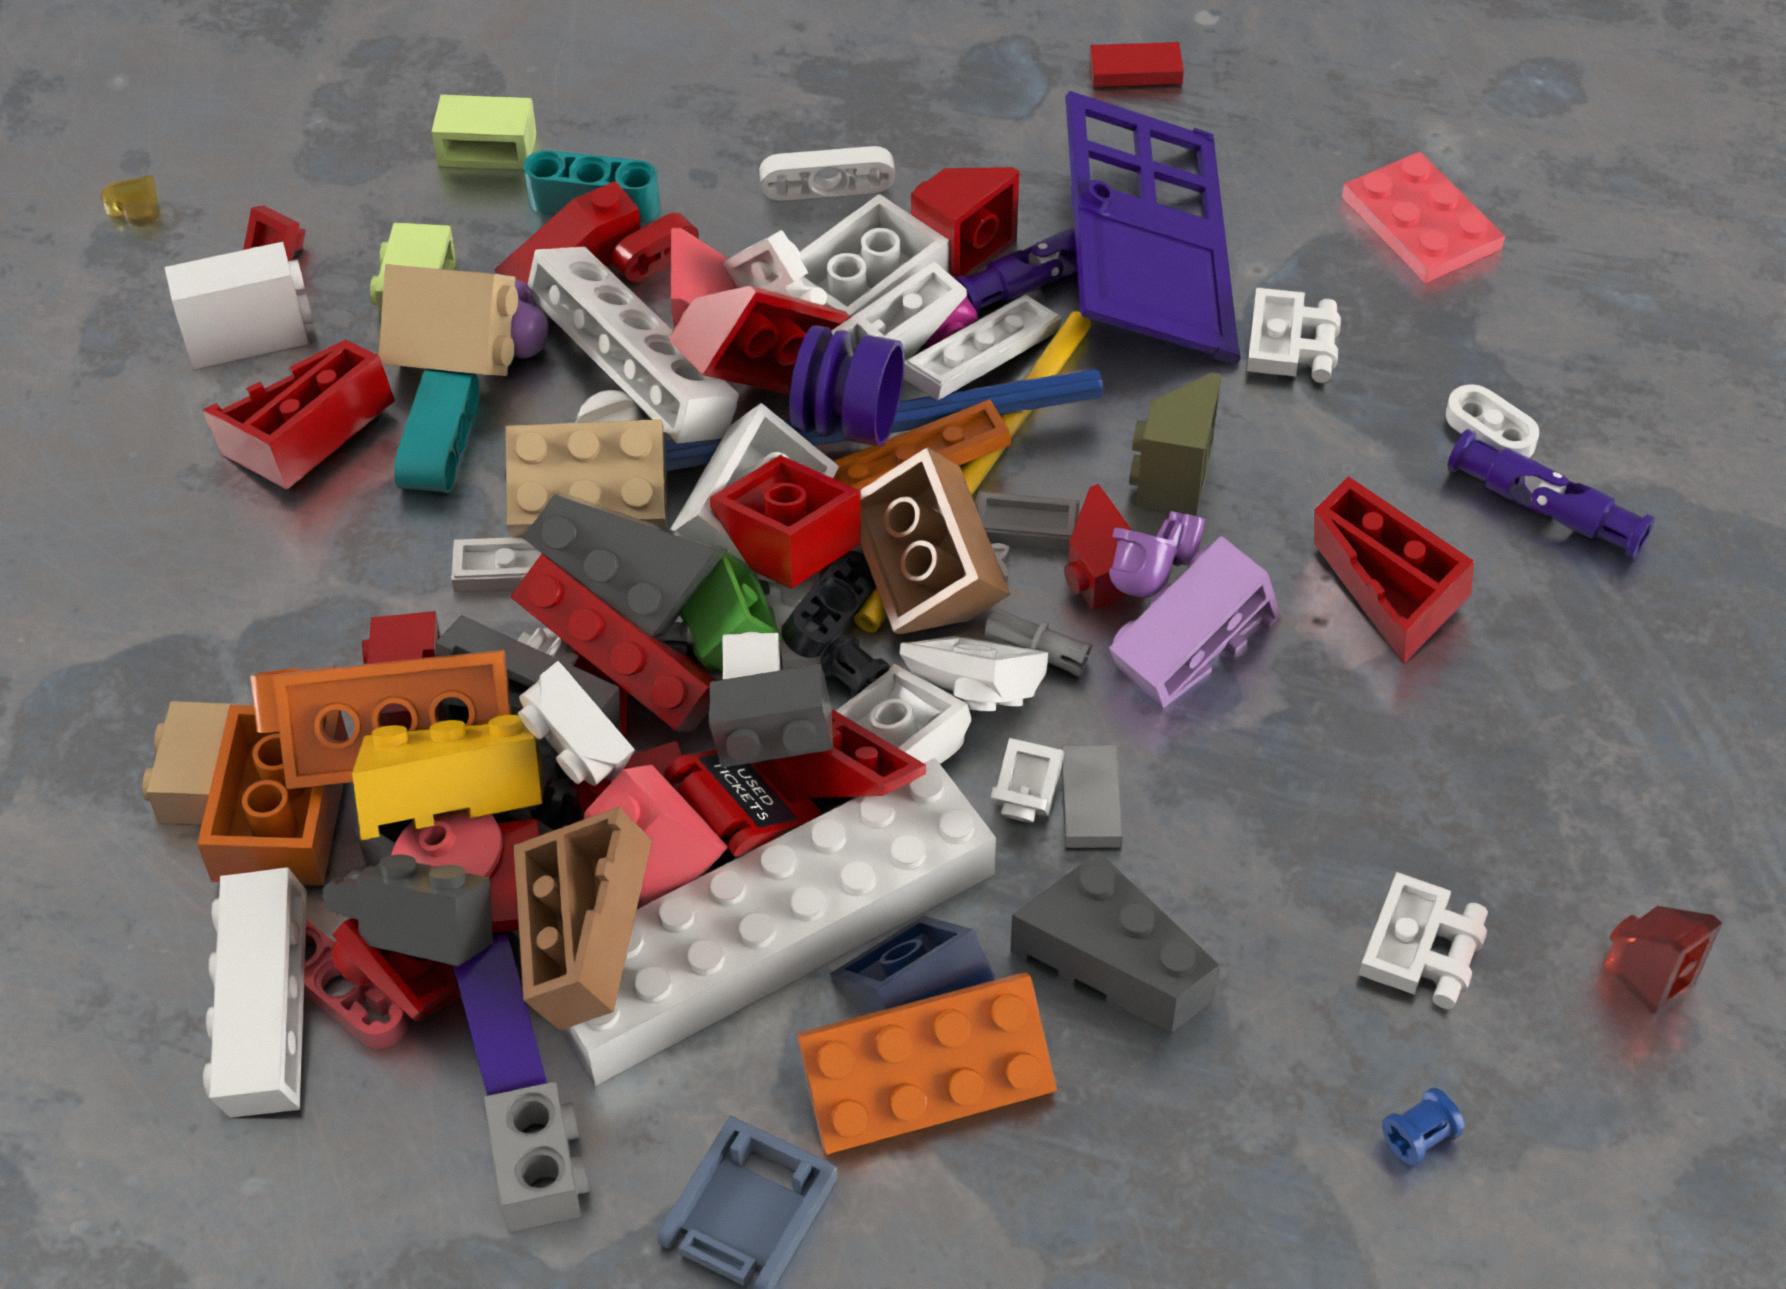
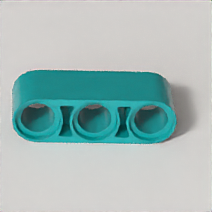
(559, 177)
(437, 431)

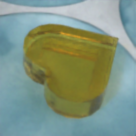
(132, 200)

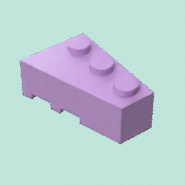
(1195, 621)

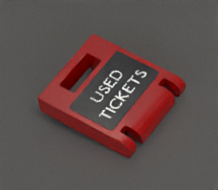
(746, 796)

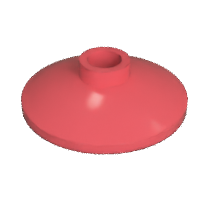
(454, 840)

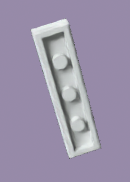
(981, 347)

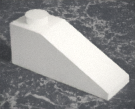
(909, 310)

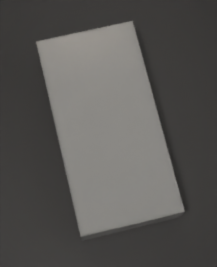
(1028, 519)
(1091, 796)

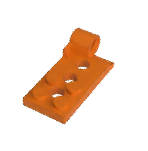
(300, 697)

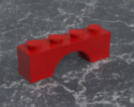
(640, 664)

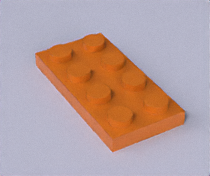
(926, 1062)

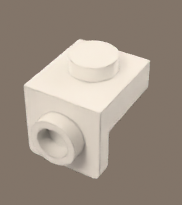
(1027, 780)

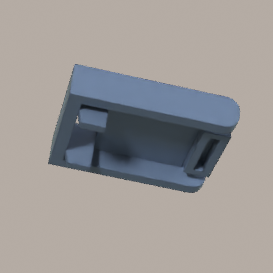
(742, 1219)

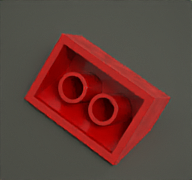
(749, 335)

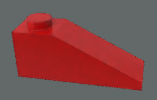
(589, 221)
(855, 767)

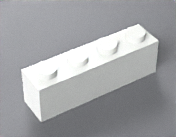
(257, 993)

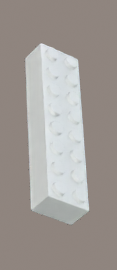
(785, 915)

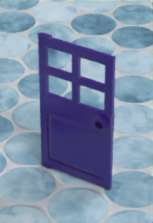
(1144, 260)

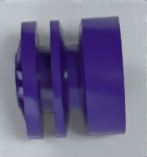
(848, 385)

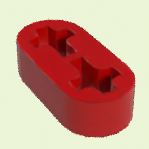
(649, 248)

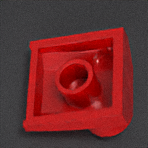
(409, 981)

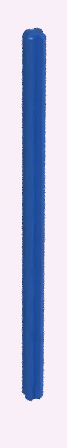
(920, 411)

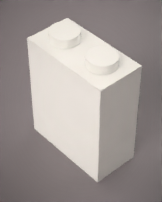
(239, 304)

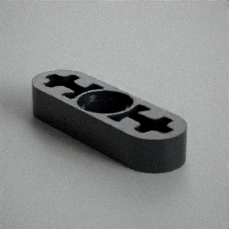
(815, 609)

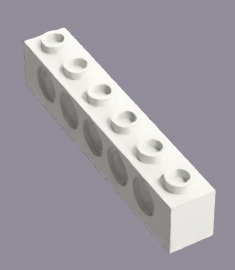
(630, 344)

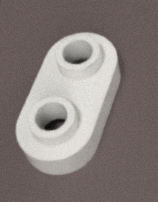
(1491, 419)

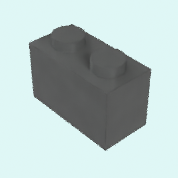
(770, 715)

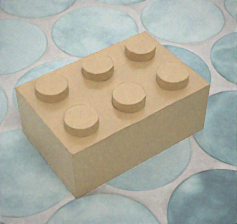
(599, 462)

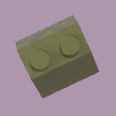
(1176, 447)

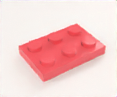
(1423, 217)

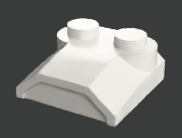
(977, 669)
(911, 715)
(575, 727)

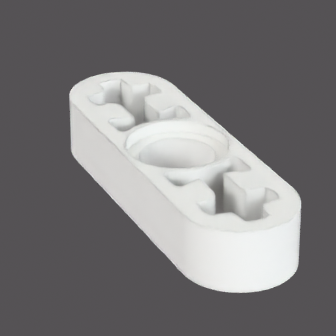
(843, 184)

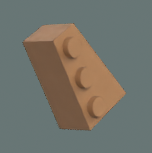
(578, 914)

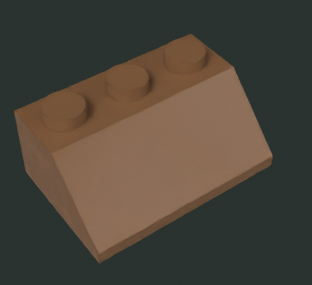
(928, 545)

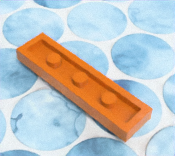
(957, 437)

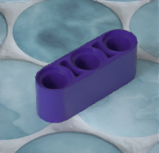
(499, 1019)

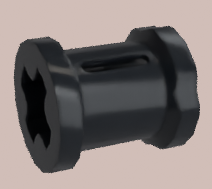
(852, 663)

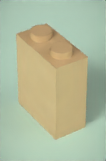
(447, 320)

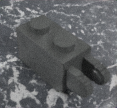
(416, 908)

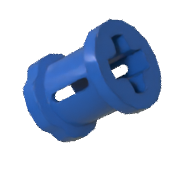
(1423, 1126)

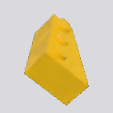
(445, 770)

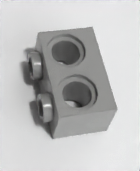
(527, 1157)

